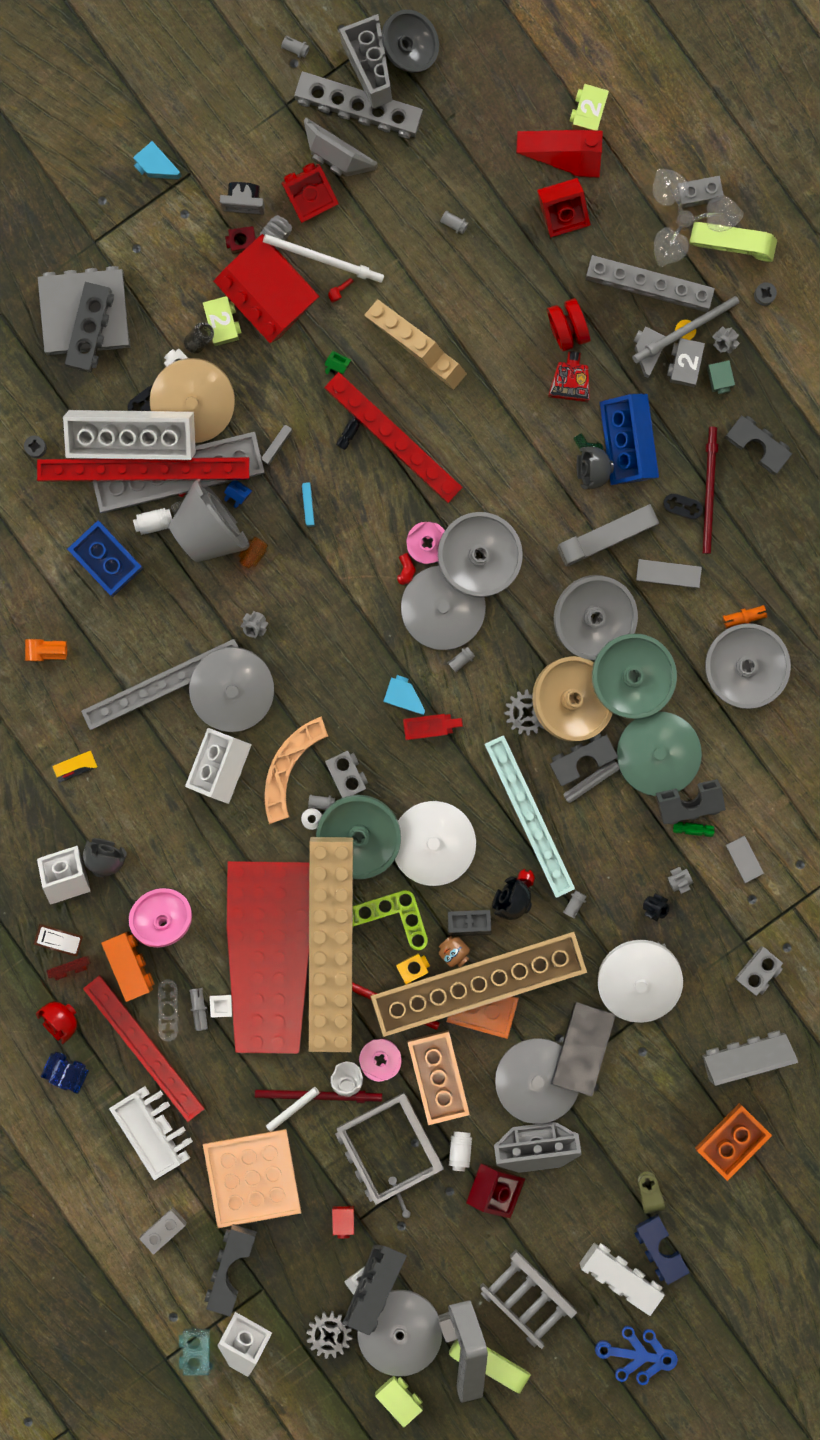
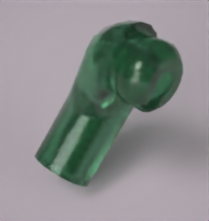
(581, 442)

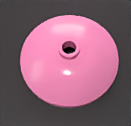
(157, 908)

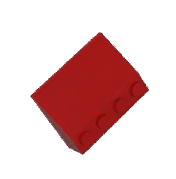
(266, 289)

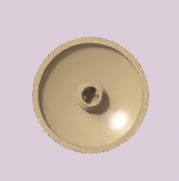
(196, 388)
(567, 700)

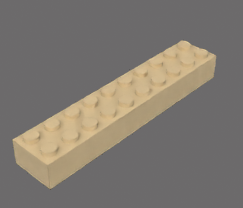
(330, 944)
(478, 984)

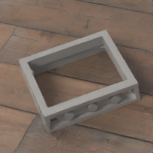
(362, 1174)

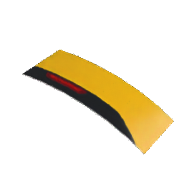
(74, 766)

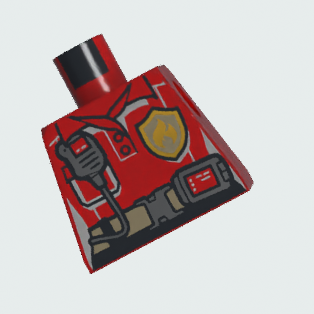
(571, 380)

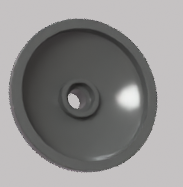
(418, 37)

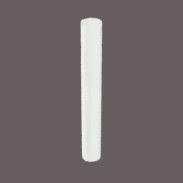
(292, 1109)

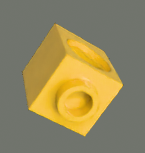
(406, 974)

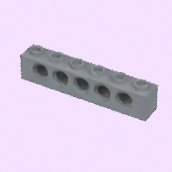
(309, 83)
(649, 283)

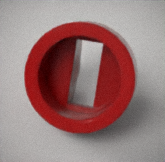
(526, 877)

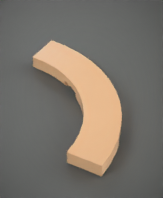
(284, 762)

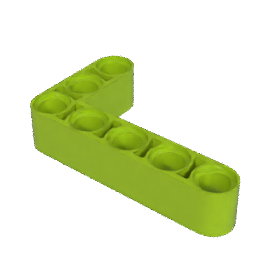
(396, 907)

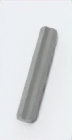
(591, 781)

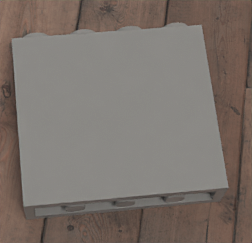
(60, 303)

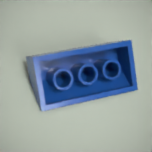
(629, 438)

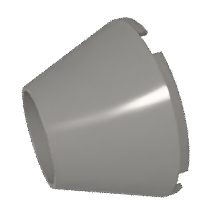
(206, 526)

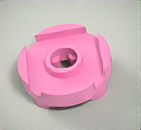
(414, 542)
(376, 1048)

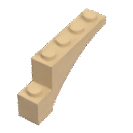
(416, 343)

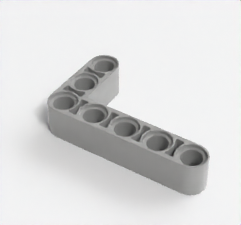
(579, 548)
(472, 1352)

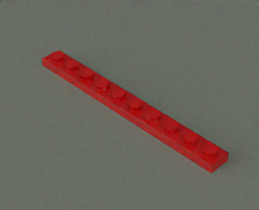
(142, 469)

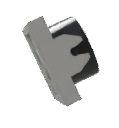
(243, 198)

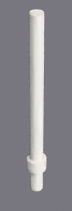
(361, 271)

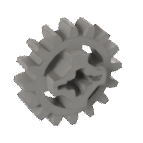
(520, 705)
(321, 1340)

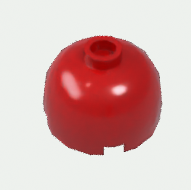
(58, 1020)

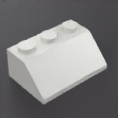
(218, 765)

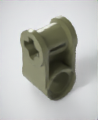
(650, 1196)

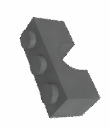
(774, 454)
(565, 766)
(708, 801)

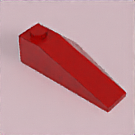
(567, 150)

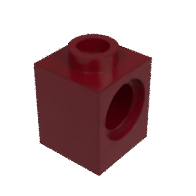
(247, 232)

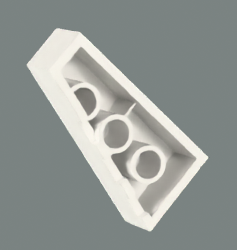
(622, 1278)

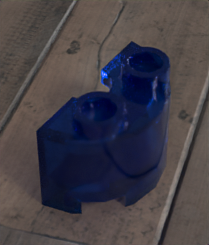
(63, 1073)

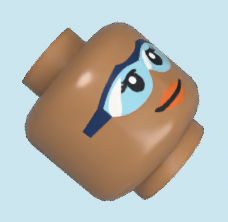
(454, 951)

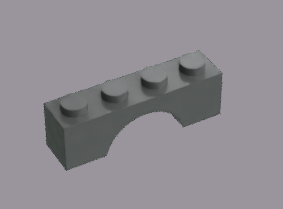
(223, 1294)

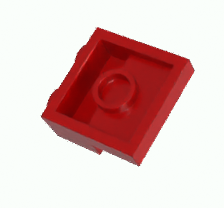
(309, 192)

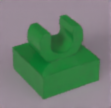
(337, 362)

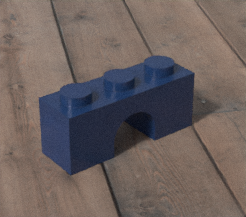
(669, 1266)

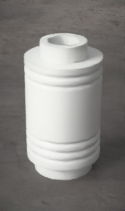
(152, 521)
(460, 1151)

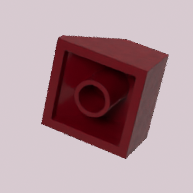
(495, 1191)

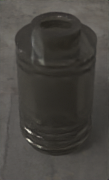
(199, 337)

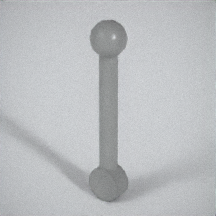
(406, 1214)

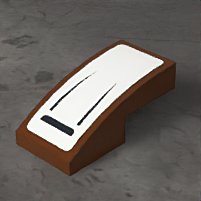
(58, 940)

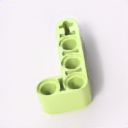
(738, 240)
(499, 1369)

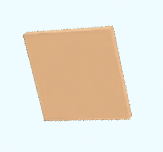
(252, 1178)

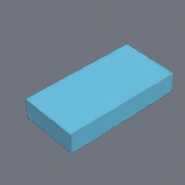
(308, 504)

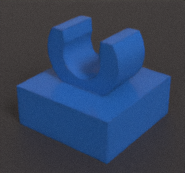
(238, 492)

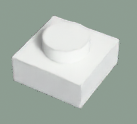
(221, 1006)

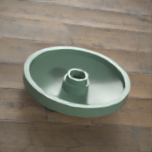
(634, 676)
(659, 753)
(373, 831)

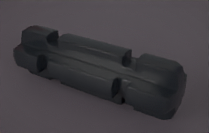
(348, 433)

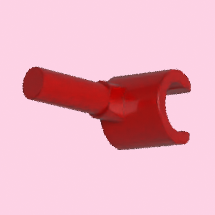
(334, 293)

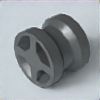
(763, 297)
(36, 450)

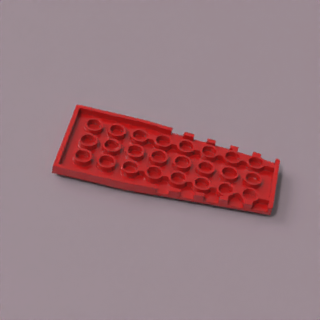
(268, 953)

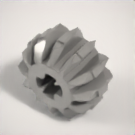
(278, 228)

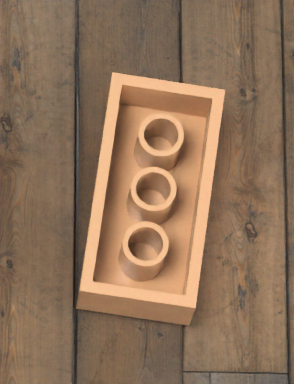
(438, 1077)

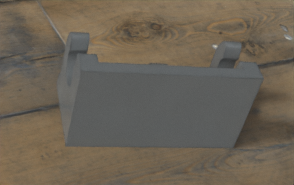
(469, 923)

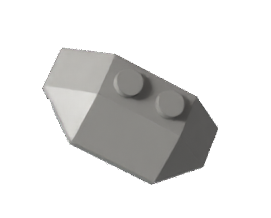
(335, 152)
(537, 1147)

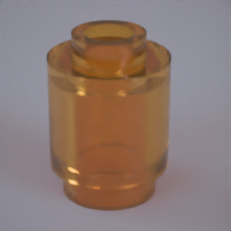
(253, 554)

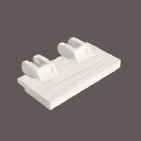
(148, 1134)

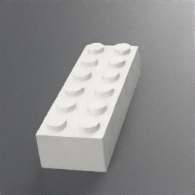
(129, 434)

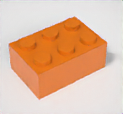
(128, 966)
(733, 1142)

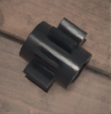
(656, 907)

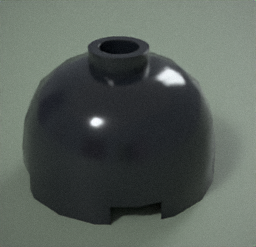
(512, 900)

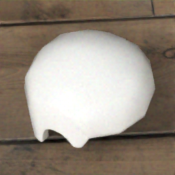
(346, 1079)

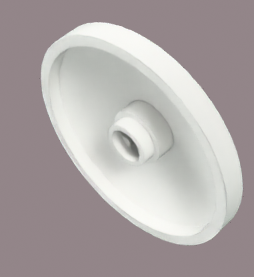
(435, 843)
(640, 981)

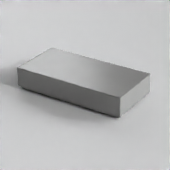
(276, 444)
(744, 859)

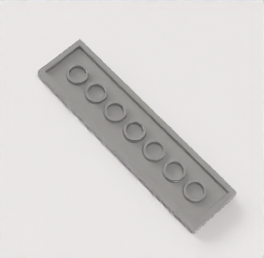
(123, 494)

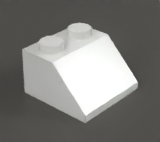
(63, 875)

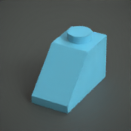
(155, 163)
(403, 695)

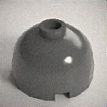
(593, 467)
(102, 857)

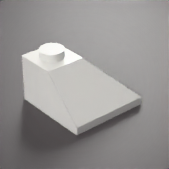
(243, 1343)

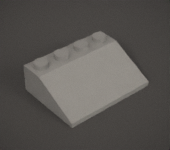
(749, 1058)

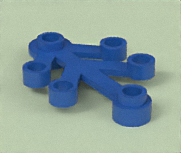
(639, 1355)

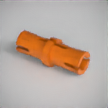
(744, 616)

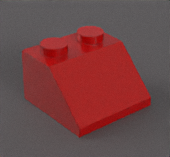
(564, 207)

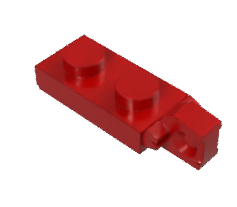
(430, 726)

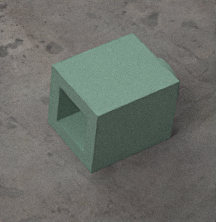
(721, 377)

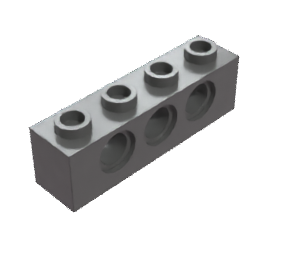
(91, 294)

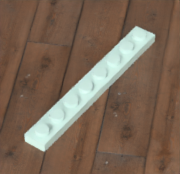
(529, 816)

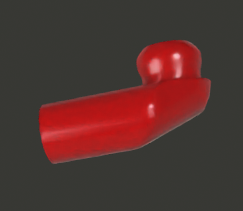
(408, 570)

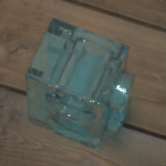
(201, 1352)

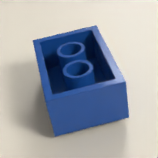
(105, 558)

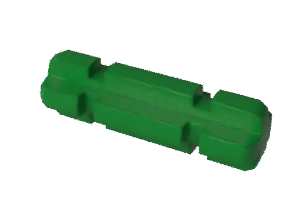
(694, 829)

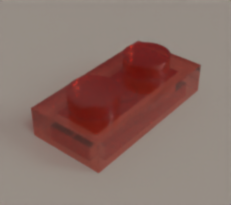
(77, 965)

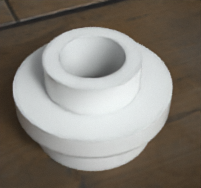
(306, 814)

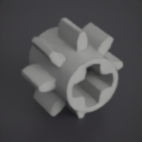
(726, 340)
(254, 624)
(680, 880)

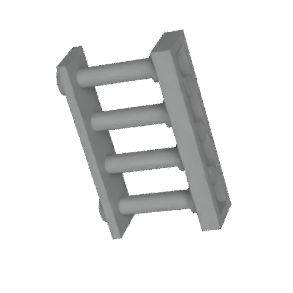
(549, 1293)

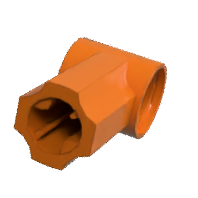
(45, 650)

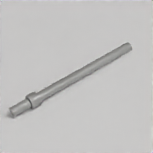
(653, 348)

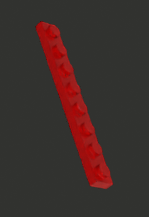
(393, 437)
(144, 1048)

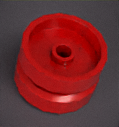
(565, 325)

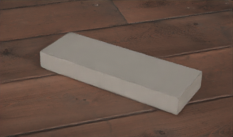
(668, 573)

